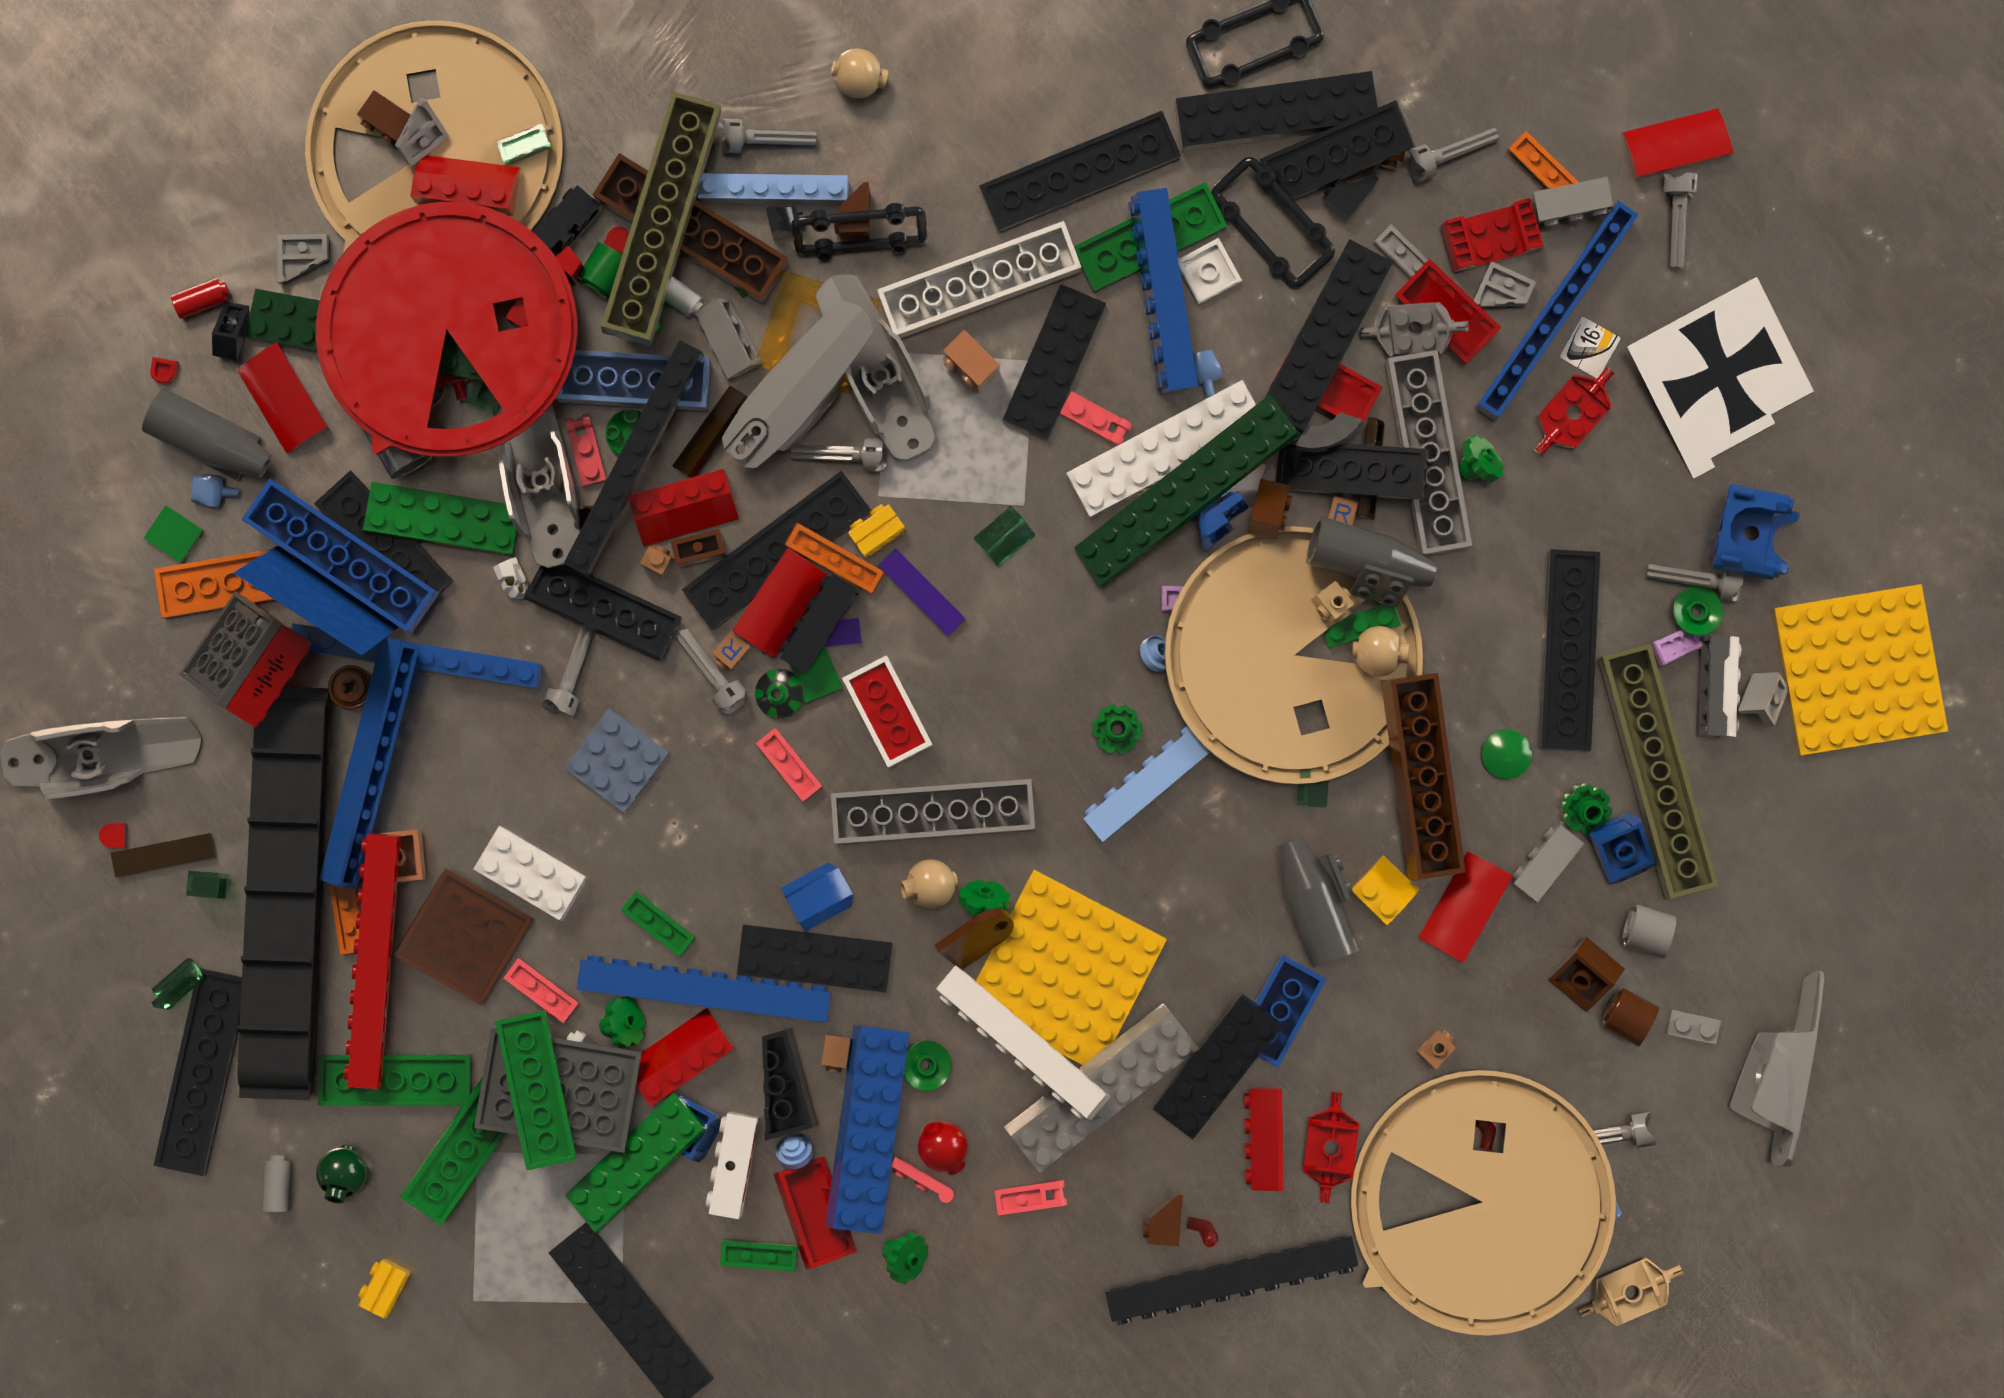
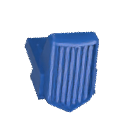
(1215, 518)

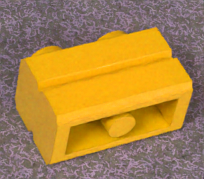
(876, 531)
(383, 1288)

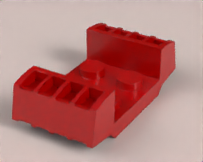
(1492, 236)
(571, 267)

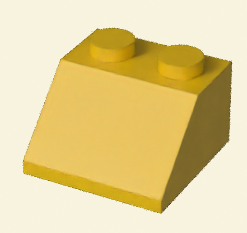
(1384, 890)

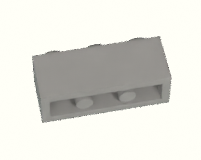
(1572, 201)
(727, 338)
(1546, 863)

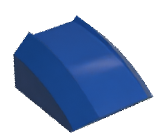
(1622, 848)
(818, 895)
(711, 1121)

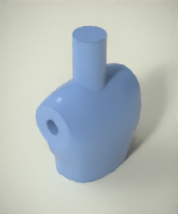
(1207, 370)
(209, 490)

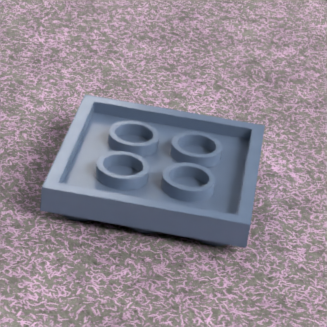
(616, 760)

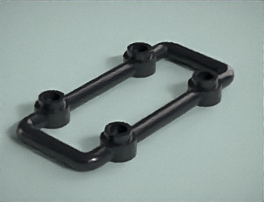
(1231, 73)
(1315, 232)
(825, 248)

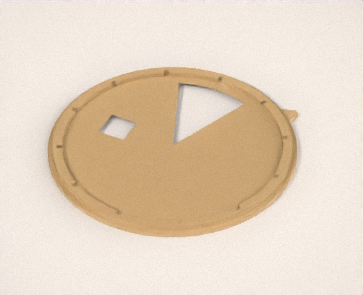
(484, 96)
(1238, 668)
(1540, 1214)

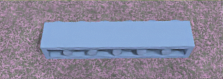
(773, 189)
(1146, 785)

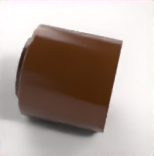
(336, 687)
(1630, 1016)

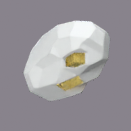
(512, 578)

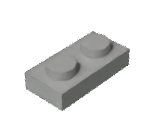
(1693, 1027)

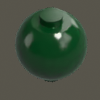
(341, 1173)

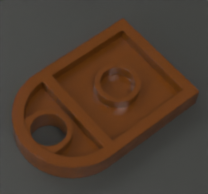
(976, 937)

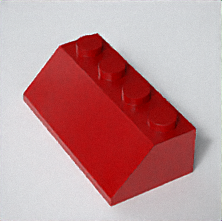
(465, 182)
(683, 507)
(681, 1056)
(1265, 1139)

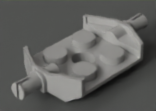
(1397, 336)

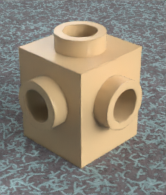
(1326, 606)

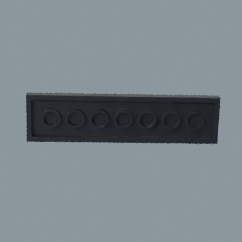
(1080, 171)
(1328, 332)
(743, 572)
(1570, 650)
(200, 1074)
(630, 1314)

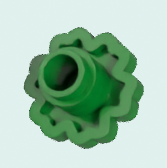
(1480, 460)
(1126, 720)
(1585, 808)
(983, 896)
(623, 1022)
(905, 1257)

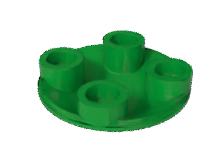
(620, 428)
(1506, 754)

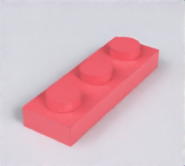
(789, 765)
(541, 990)

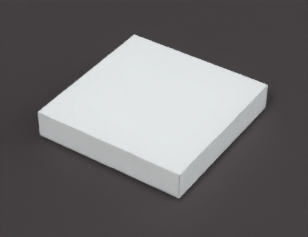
(1208, 271)

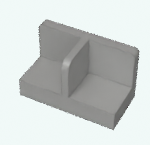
(1764, 696)

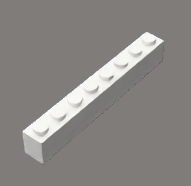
(1023, 1043)

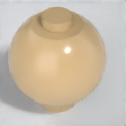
(858, 73)
(1380, 651)
(929, 884)

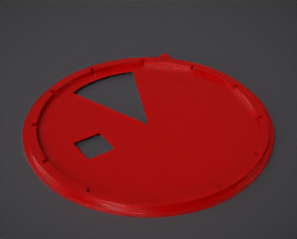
(434, 271)

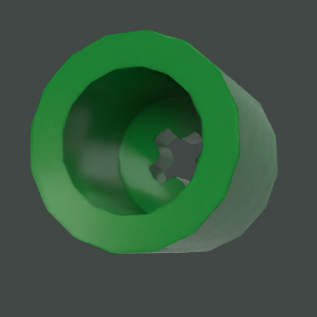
(600, 270)

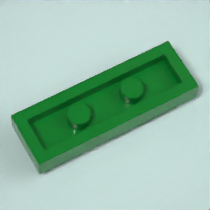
(1353, 625)
(657, 923)
(758, 1255)

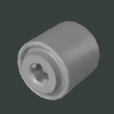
(1649, 931)

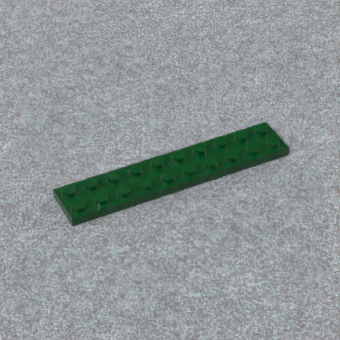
(292, 322)
(1186, 490)

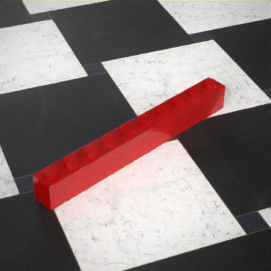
(373, 960)

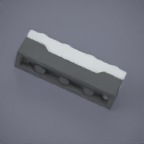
(1719, 686)

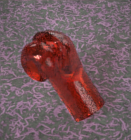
(1489, 1133)
(1206, 1230)

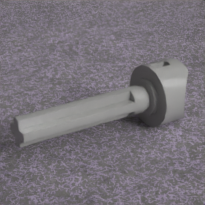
(736, 136)
(1425, 161)
(1679, 188)
(871, 454)
(1728, 583)
(729, 695)
(562, 698)
(1636, 1131)

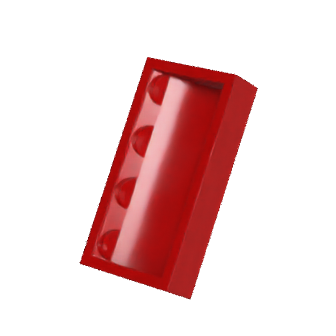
(1677, 144)
(1433, 285)
(1347, 394)
(282, 398)
(780, 603)
(1465, 907)
(806, 1202)

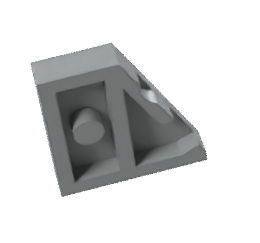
(420, 134)
(300, 254)
(1503, 288)

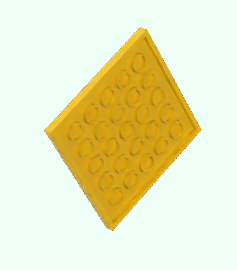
(1860, 670)
(1070, 967)

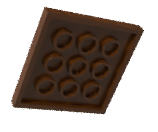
(463, 936)

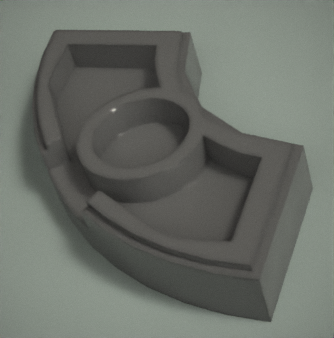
(1325, 436)

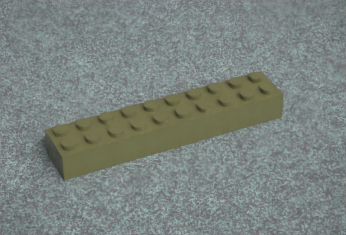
(661, 219)
(1658, 771)

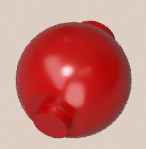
(943, 1147)

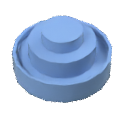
(1153, 653)
(794, 1151)

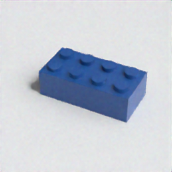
(1288, 998)

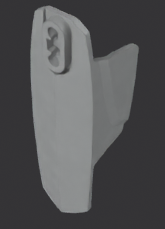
(883, 375)
(799, 386)
(540, 489)
(98, 754)
(1778, 1075)

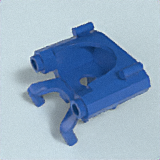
(1752, 508)

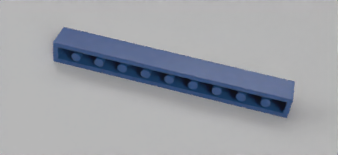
(1556, 311)
(438, 660)
(369, 761)
(704, 991)

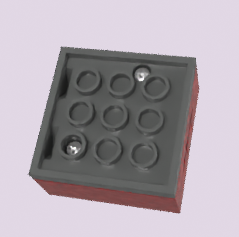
(245, 659)

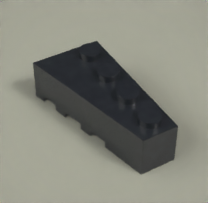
(568, 220)
(819, 622)
(785, 1088)

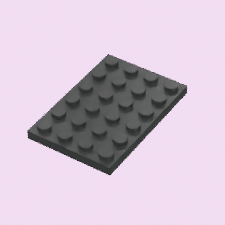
(595, 1084)

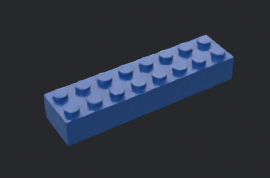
(1163, 291)
(340, 556)
(867, 1129)

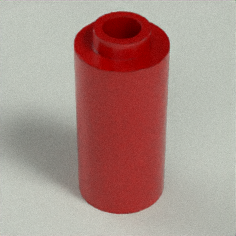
(200, 298)

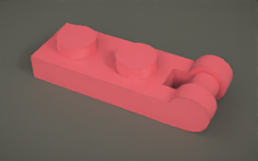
(1095, 418)
(586, 451)
(922, 1179)
(1029, 1197)

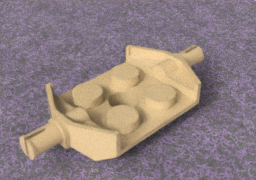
(1610, 1296)

